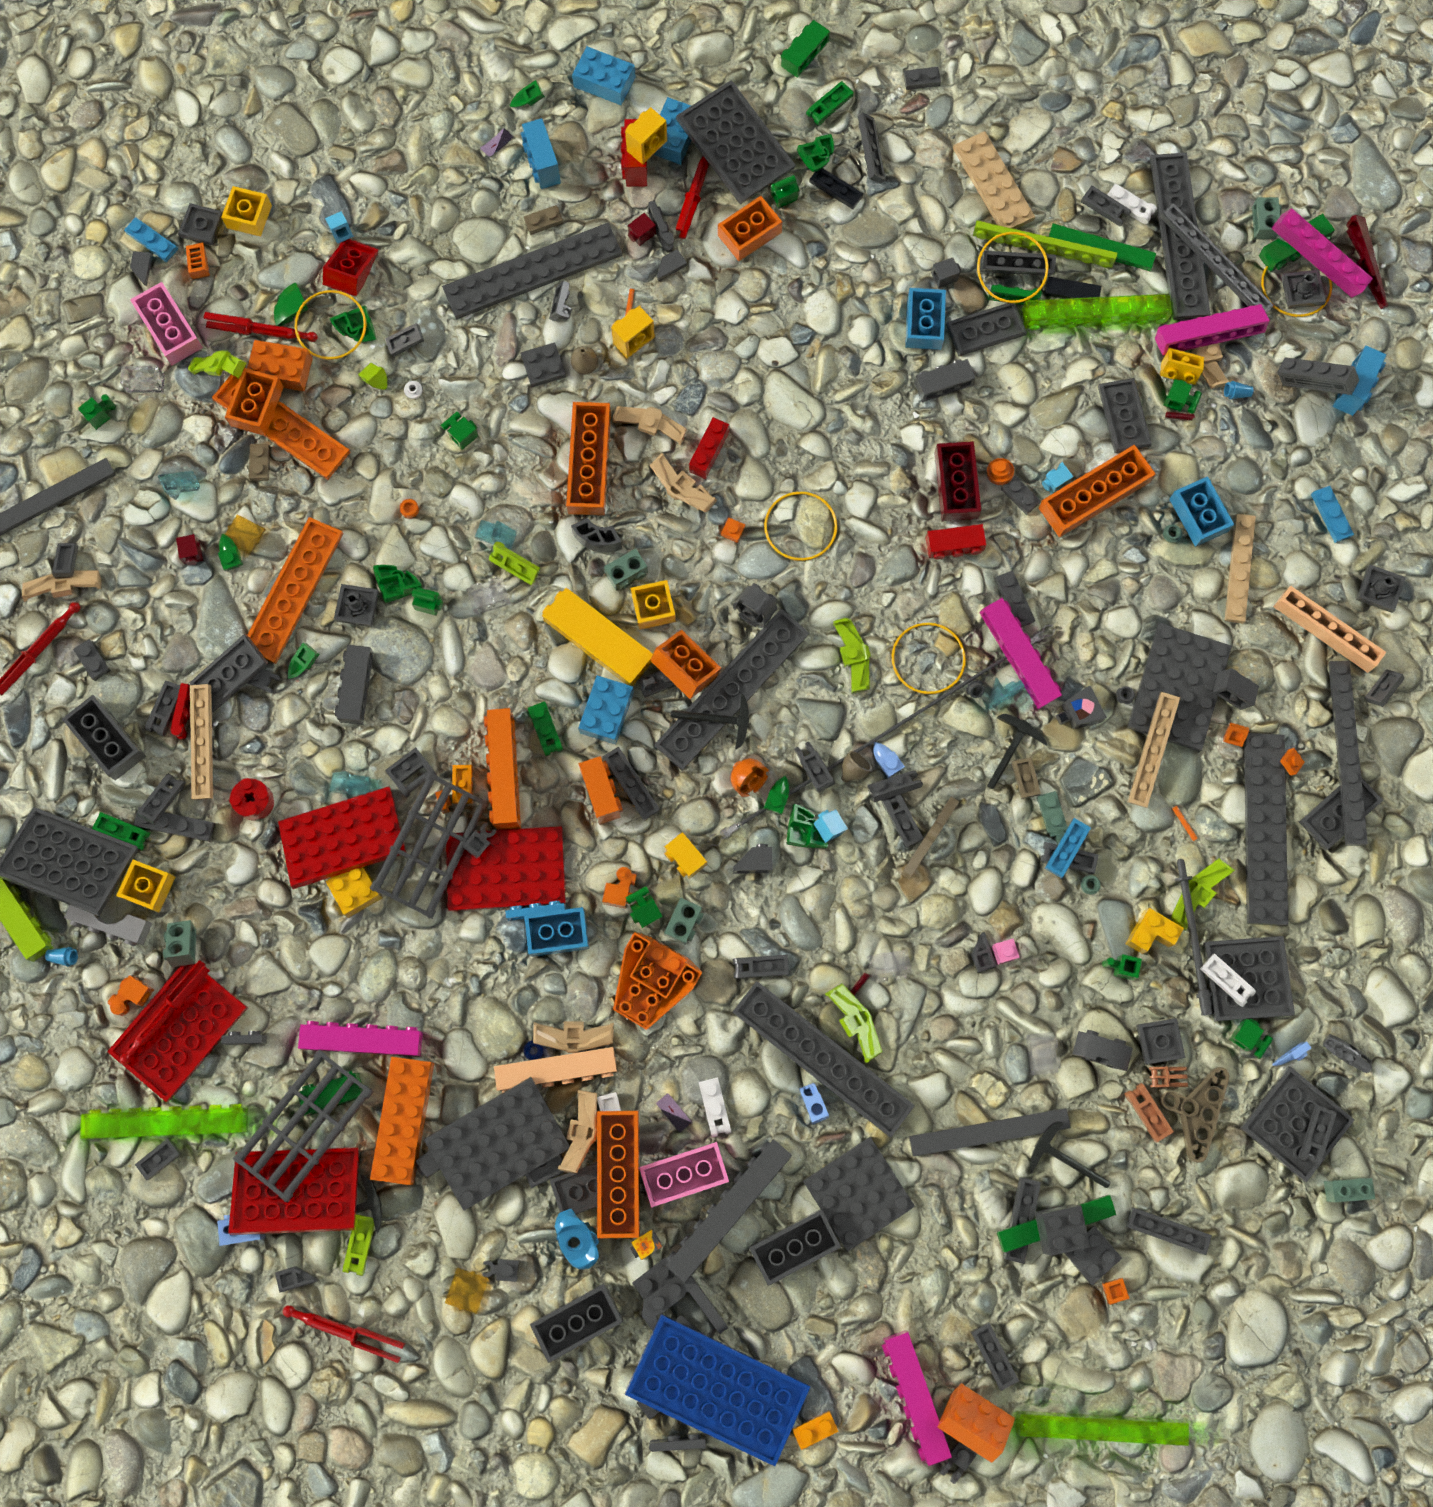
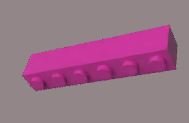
(1321, 253)
(1212, 329)
(1020, 652)
(360, 1040)
(916, 1397)

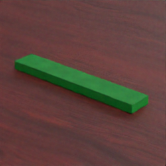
(1125, 253)
(1028, 1233)

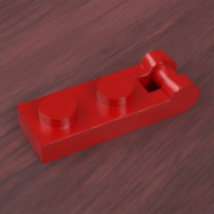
(182, 712)

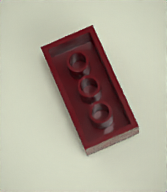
(957, 481)

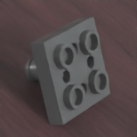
(1302, 283)
(1382, 582)
(349, 596)

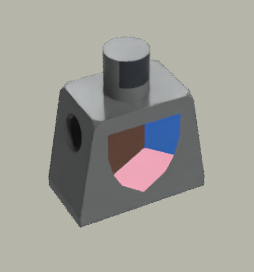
(1082, 710)

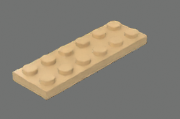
(993, 181)

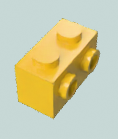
(1182, 366)
(685, 856)

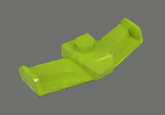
(217, 363)
(854, 654)
(1201, 889)
(856, 1021)

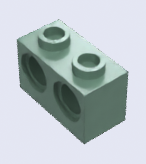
(1262, 217)
(622, 565)
(678, 919)
(184, 944)
(1349, 1190)

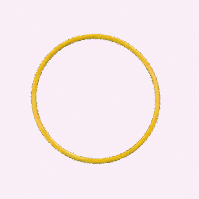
(1012, 233)
(323, 292)
(1295, 315)
(794, 558)
(928, 692)

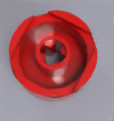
(248, 789)

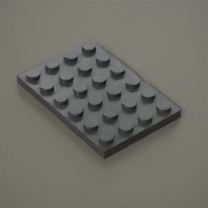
(735, 142)
(1186, 668)
(66, 861)
(497, 1143)

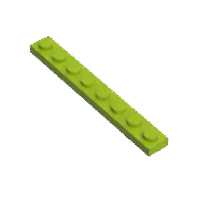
(1050, 245)

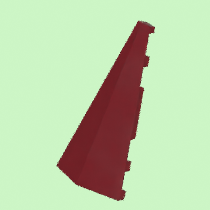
(1360, 237)

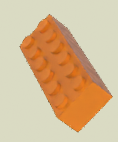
(588, 458)
(1096, 491)
(503, 769)
(402, 1121)
(618, 1174)

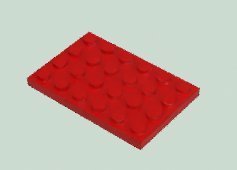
(340, 837)
(513, 870)
(183, 1038)
(319, 1203)

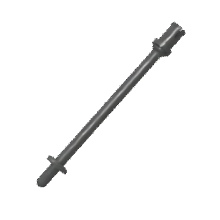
(1203, 993)

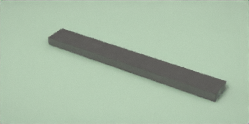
(1214, 258)
(55, 495)
(987, 1132)

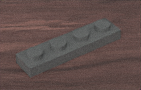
(871, 148)
(631, 783)
(179, 826)
(1023, 1211)
(1169, 1231)

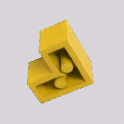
(1153, 927)

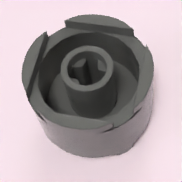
(755, 605)

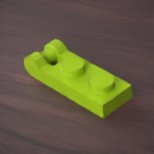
(514, 563)
(359, 1245)

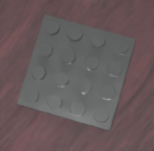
(1264, 967)
(1283, 1119)
(858, 1193)

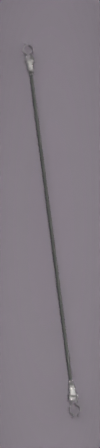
(728, 831)

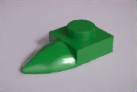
(528, 95)
(228, 553)
(302, 660)
(778, 796)

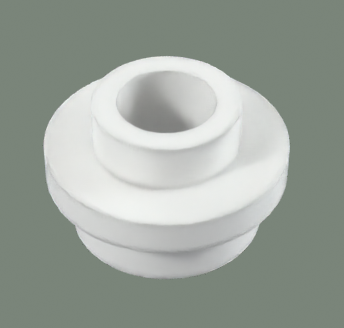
(413, 394)

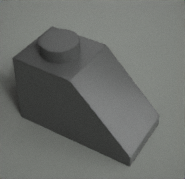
(756, 860)

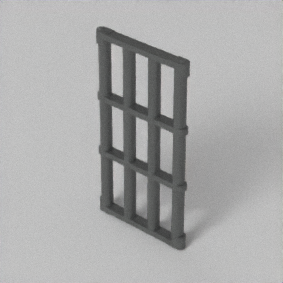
(430, 866)
(283, 1135)

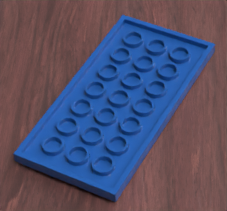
(717, 1390)

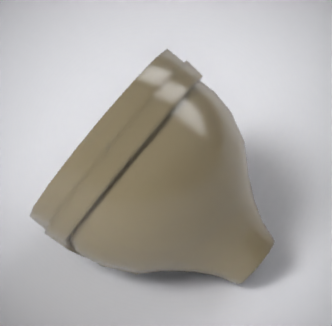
(584, 360)
(854, 767)

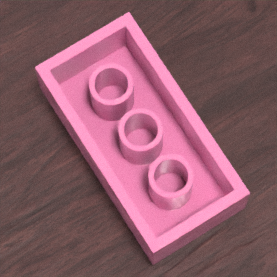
(166, 323)
(684, 1174)

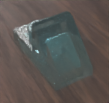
(179, 482)
(496, 532)
(999, 694)
(349, 784)

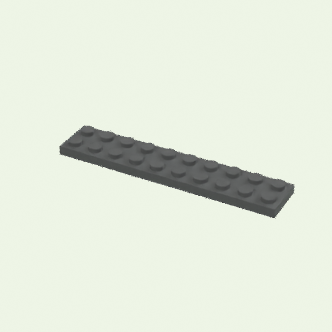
(1182, 264)
(532, 270)
(723, 696)
(1265, 830)
(823, 1059)

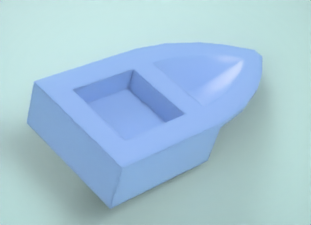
(887, 759)
(1297, 1052)

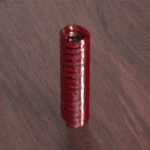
(1184, 416)
(859, 983)

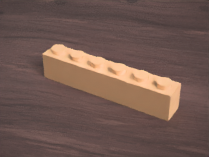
(1329, 629)
(557, 1068)

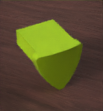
(374, 376)

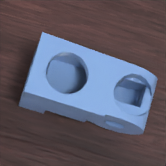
(814, 1103)

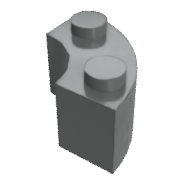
(595, 537)
(1102, 1050)

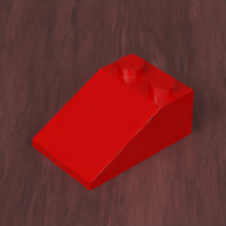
(349, 267)

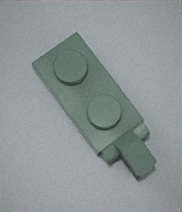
(1052, 815)

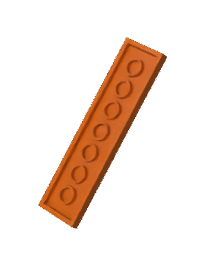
(295, 435)
(293, 588)

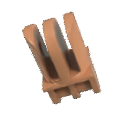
(1166, 1077)

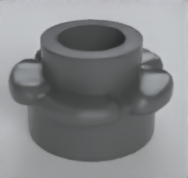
(975, 689)
(1125, 690)

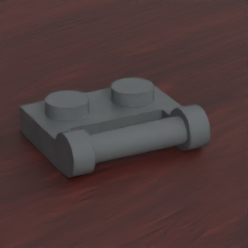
(405, 768)

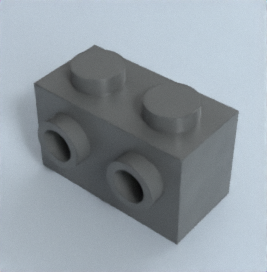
(1235, 689)

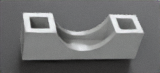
(130, 928)

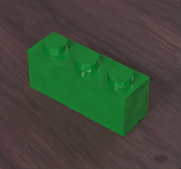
(805, 48)
(330, 1091)

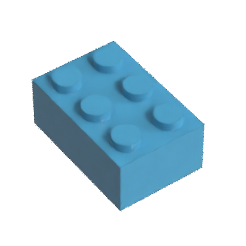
(604, 75)
(677, 139)
(540, 154)
(925, 318)
(1367, 365)
(1201, 511)
(606, 710)
(556, 932)

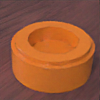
(409, 508)

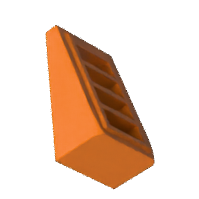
(199, 272)

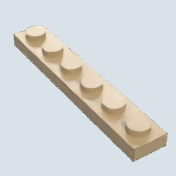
(1240, 568)
(201, 742)
(1153, 749)

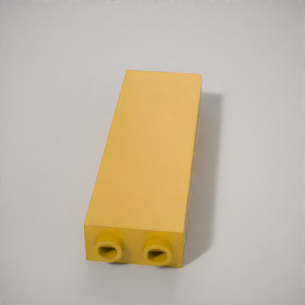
(597, 637)

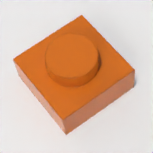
(733, 530)
(1236, 734)
(1292, 761)
(445, 809)
(1115, 1291)

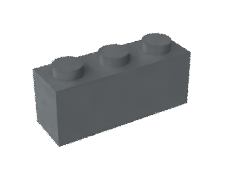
(944, 380)

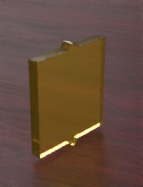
(245, 534)
(466, 1290)

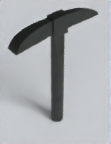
(741, 721)
(1023, 728)
(1043, 1146)
(372, 1203)

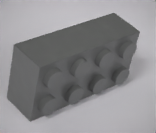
(103, 737)
(794, 1247)
(576, 1322)

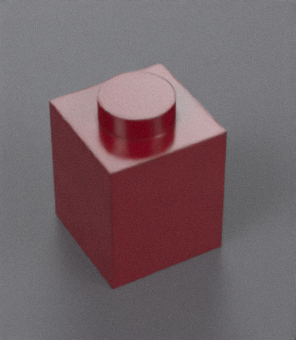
(641, 229)
(189, 549)

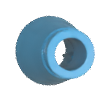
(1237, 390)
(62, 956)

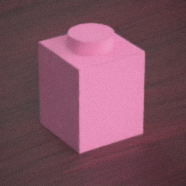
(1005, 951)

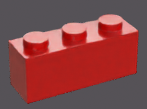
(709, 448)
(956, 541)

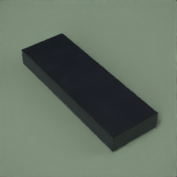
(836, 188)
(1070, 289)

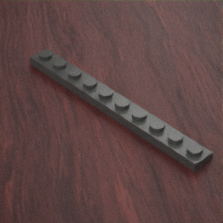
(1347, 754)

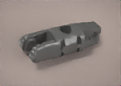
(1348, 1053)

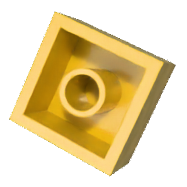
(646, 135)
(246, 211)
(632, 331)
(653, 604)
(146, 886)
(353, 891)

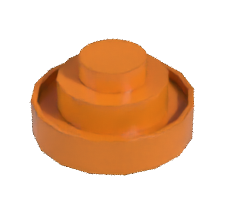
(1000, 471)

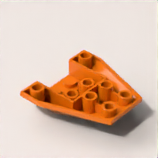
(652, 980)

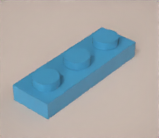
(151, 239)
(1332, 514)
(1067, 848)
(518, 912)

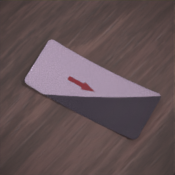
(497, 142)
(673, 1112)

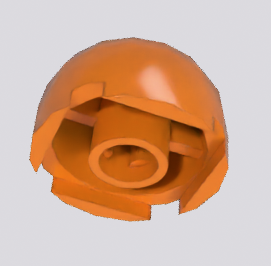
(748, 776)

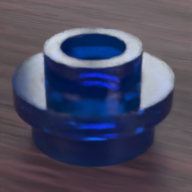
(528, 1055)

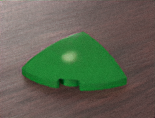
(817, 153)
(288, 305)
(352, 324)
(394, 583)
(802, 829)

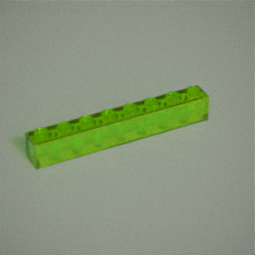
(1097, 311)
(164, 1123)
(1102, 1428)

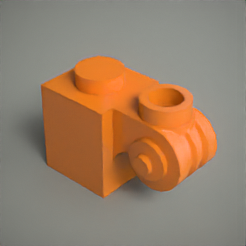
(615, 894)
(130, 990)

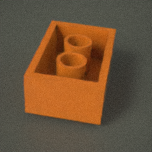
(749, 228)
(282, 361)
(254, 401)
(685, 664)
(601, 789)
(976, 1423)

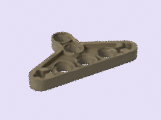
(930, 837)
(1193, 1122)

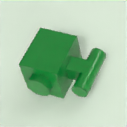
(785, 191)
(1179, 396)
(95, 412)
(461, 432)
(426, 601)
(644, 909)
(1125, 966)
(1248, 1036)

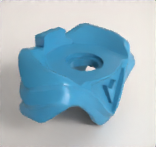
(570, 1226)

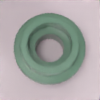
(1176, 530)
(1096, 884)

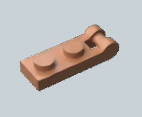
(1149, 1113)

